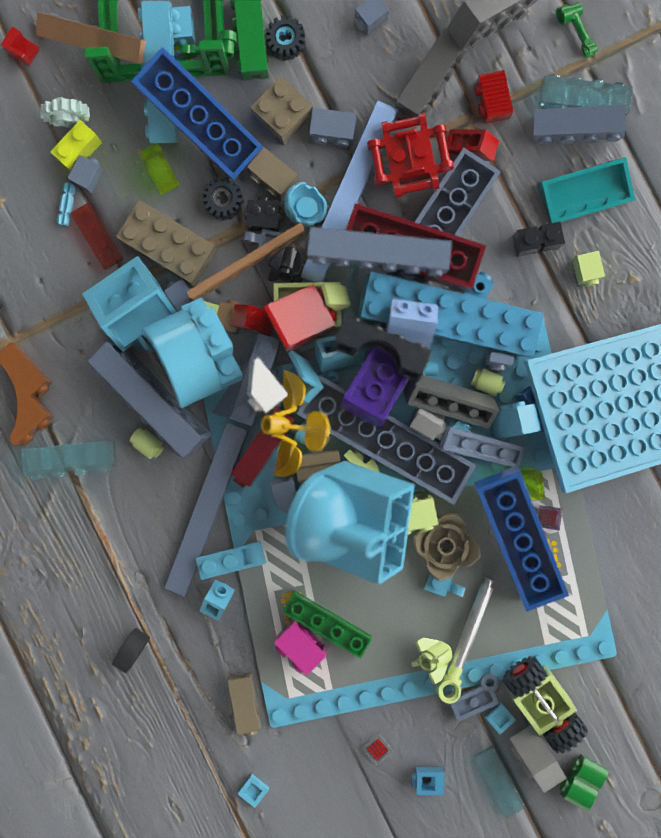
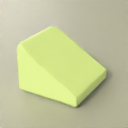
(336, 296)

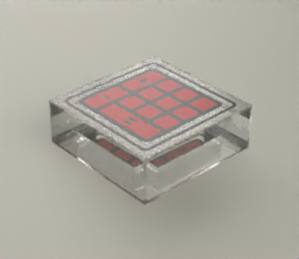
(377, 748)

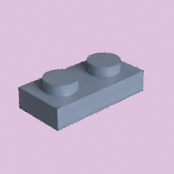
(498, 362)

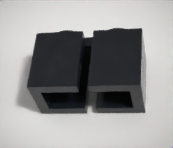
(529, 240)

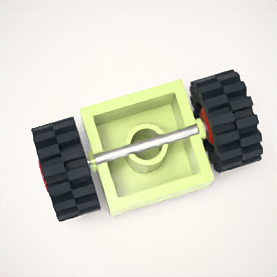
(545, 704)

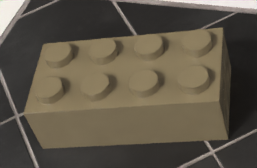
(167, 243)

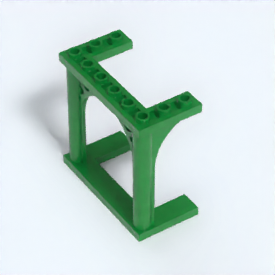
(212, 49)

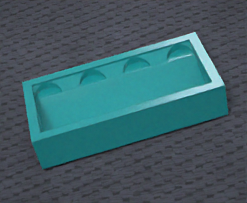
(587, 190)

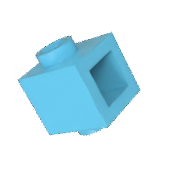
(217, 600)

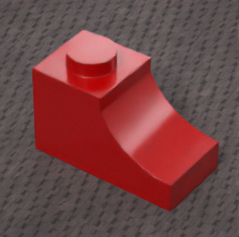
(477, 141)
(251, 319)

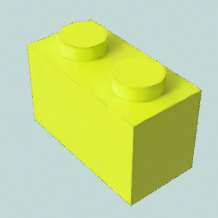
(76, 142)

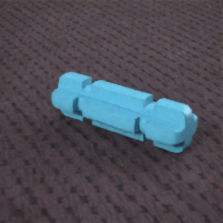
(66, 204)

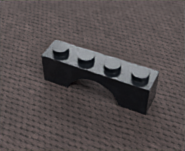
(408, 356)

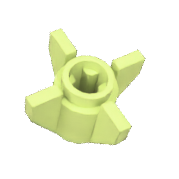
(434, 657)

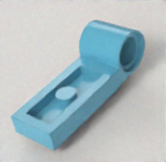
(231, 560)

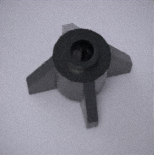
(286, 265)

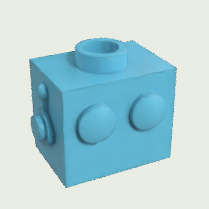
(183, 26)

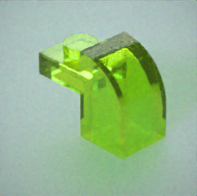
(159, 169)

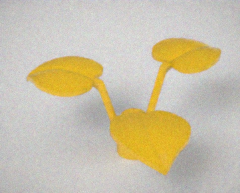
(316, 433)

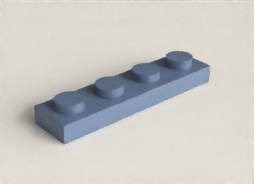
(481, 447)

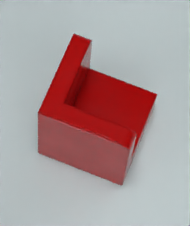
(19, 47)

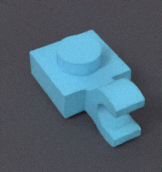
(443, 586)

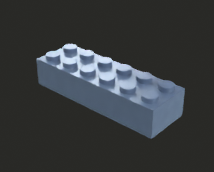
(150, 399)

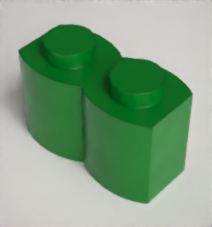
(583, 782)

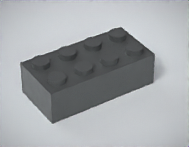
(484, 18)

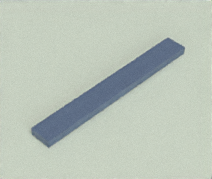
(206, 509)

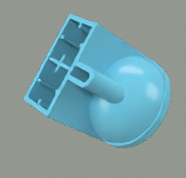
(351, 521)

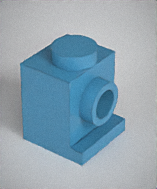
(484, 280)
(434, 786)

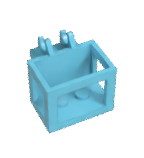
(127, 303)

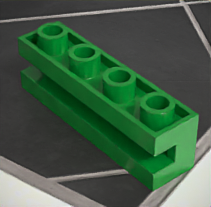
(250, 38)
(327, 624)

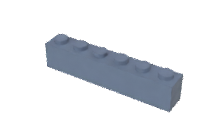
(379, 250)

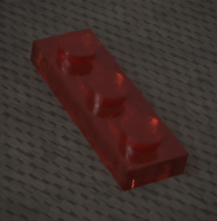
(97, 236)

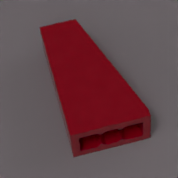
(257, 455)

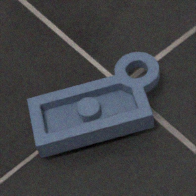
(476, 699)

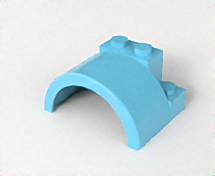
(189, 348)

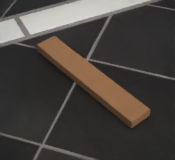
(88, 36)
(246, 262)

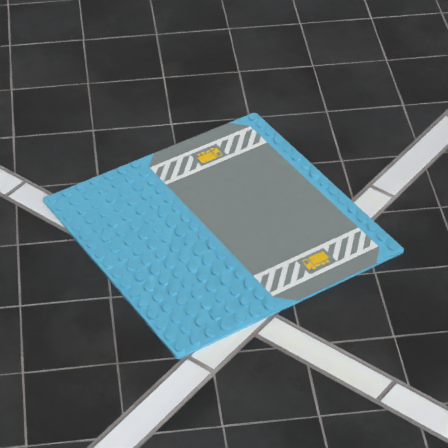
(400, 608)

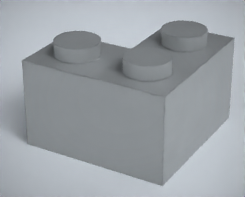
(540, 763)

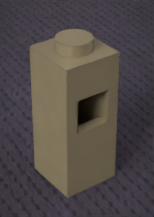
(244, 704)

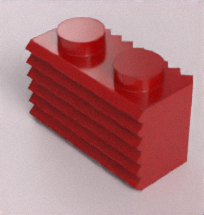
(493, 96)

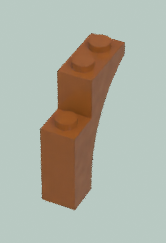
(28, 384)

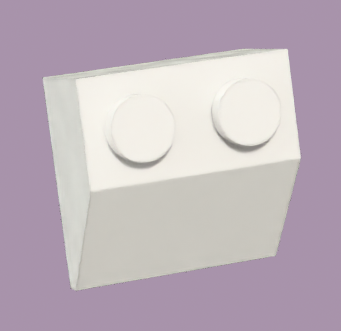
(263, 387)

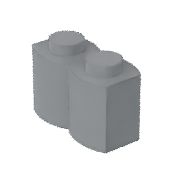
(428, 424)

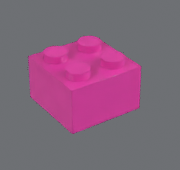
(300, 646)

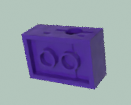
(374, 388)

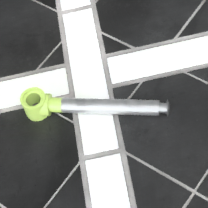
(465, 643)

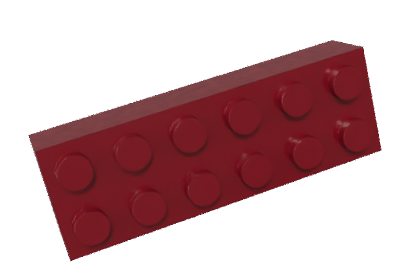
(464, 254)

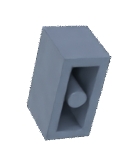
(332, 127)

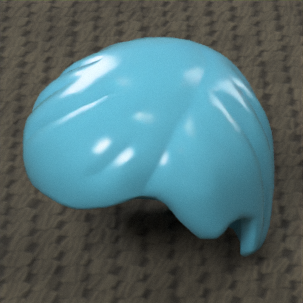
(305, 205)

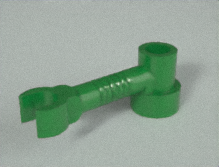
(571, 14)
(227, 36)

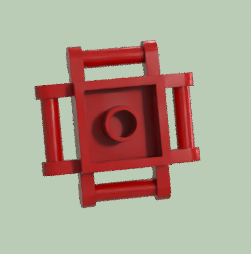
(410, 155)

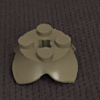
(463, 549)

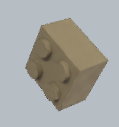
(282, 110)

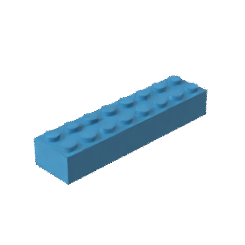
(459, 315)

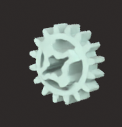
(64, 112)

